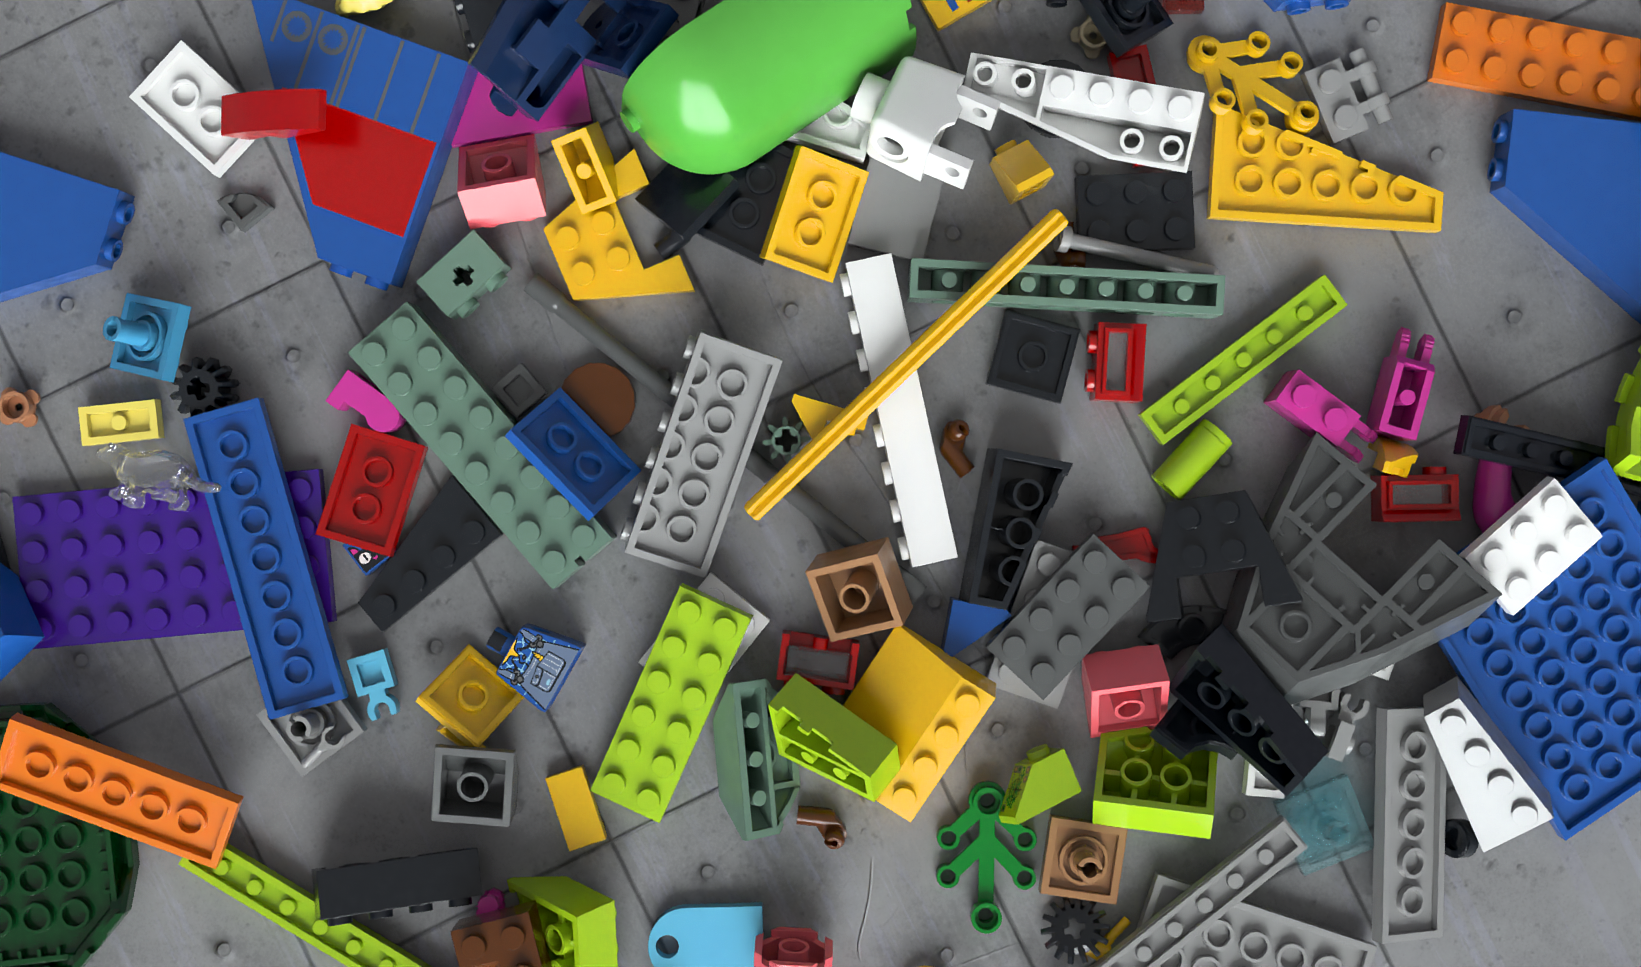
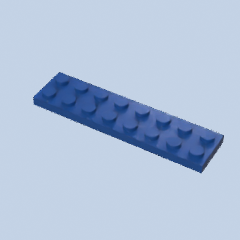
(266, 558)

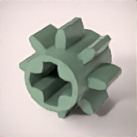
(795, 448)

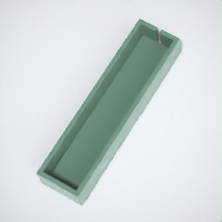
(467, 432)

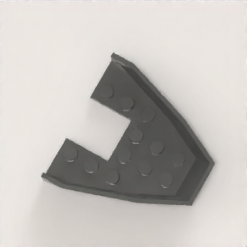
(1343, 623)

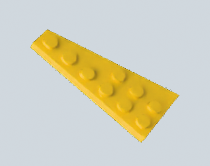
(1307, 183)

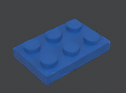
(573, 453)

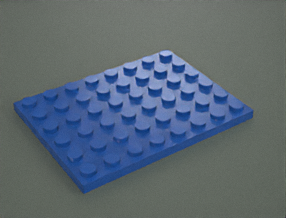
(1569, 663)

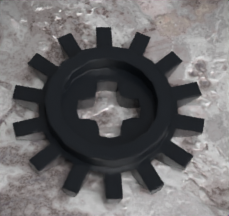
(1089, 935)

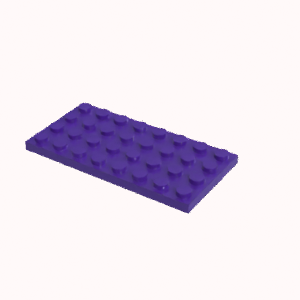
(140, 572)

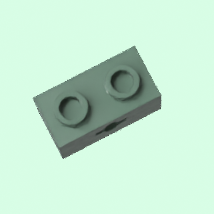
(444, 280)

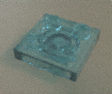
(1327, 822)

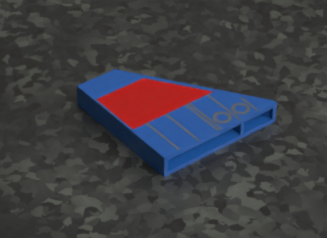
(384, 138)

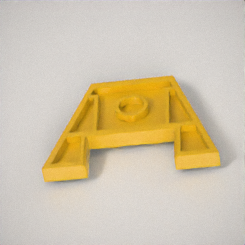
(599, 252)

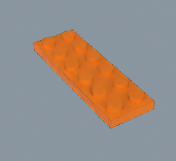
(1537, 61)
(117, 790)

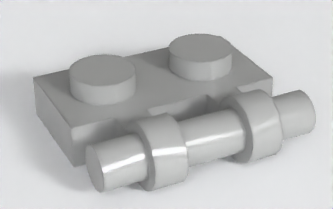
(1338, 107)

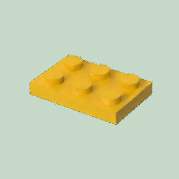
(814, 214)

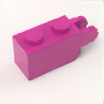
(1402, 389)
(1319, 411)

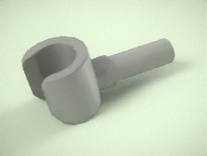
(322, 747)

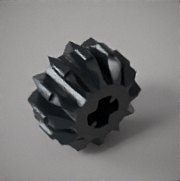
(192, 381)

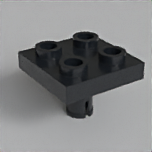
(1127, 22)

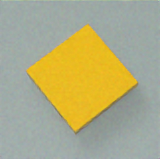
(470, 698)

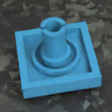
(148, 336)

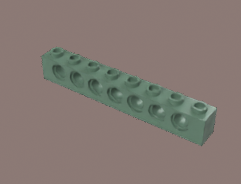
(1073, 289)

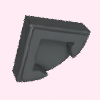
(245, 209)

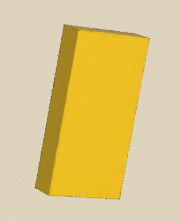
(576, 807)

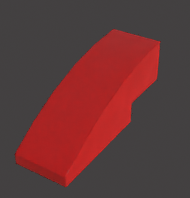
(273, 113)

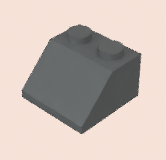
(474, 785)

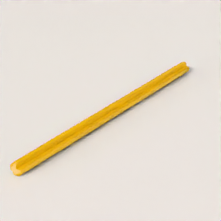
(906, 364)

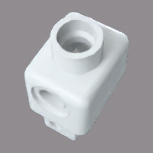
(913, 115)

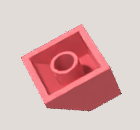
(501, 182)
(1125, 689)

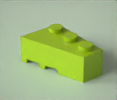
(831, 739)

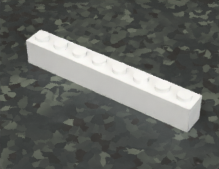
(901, 416)

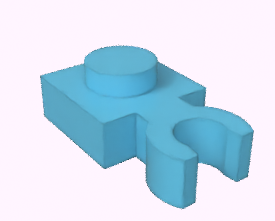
(373, 676)

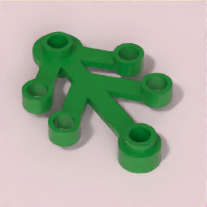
(985, 849)

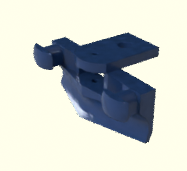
(539, 46)

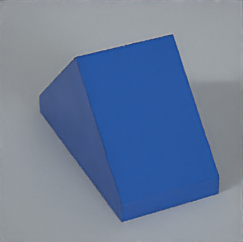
(968, 623)

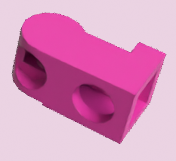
(365, 397)

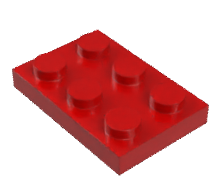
(371, 490)

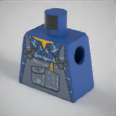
(535, 661)

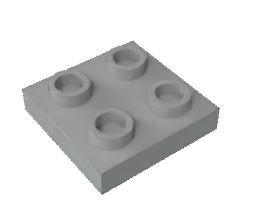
(301, 731)

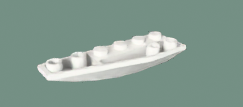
(1096, 111)

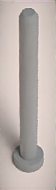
(1068, 240)

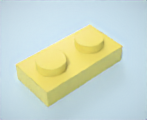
(121, 422)

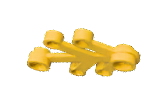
(1248, 81)

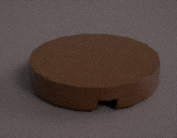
(603, 395)

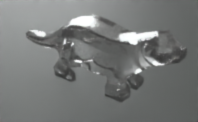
(154, 472)

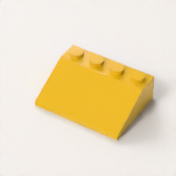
(924, 706)

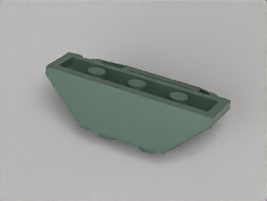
(752, 776)

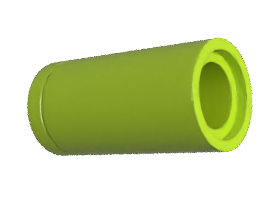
(1191, 459)

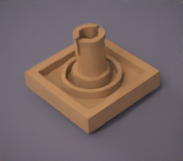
(1082, 860)

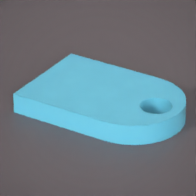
(708, 935)

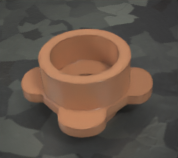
(8, 407)

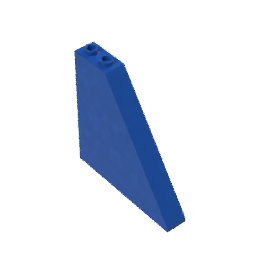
(1576, 190)
(55, 227)

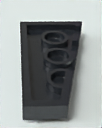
(434, 551)

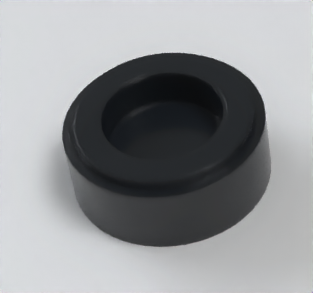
(1460, 838)

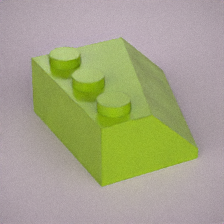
(1152, 789)
(574, 920)

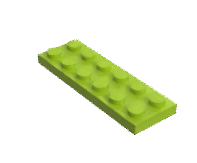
(671, 702)

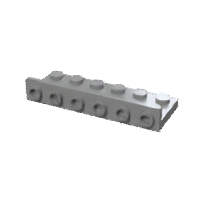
(700, 453)

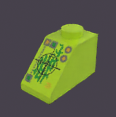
(1038, 784)

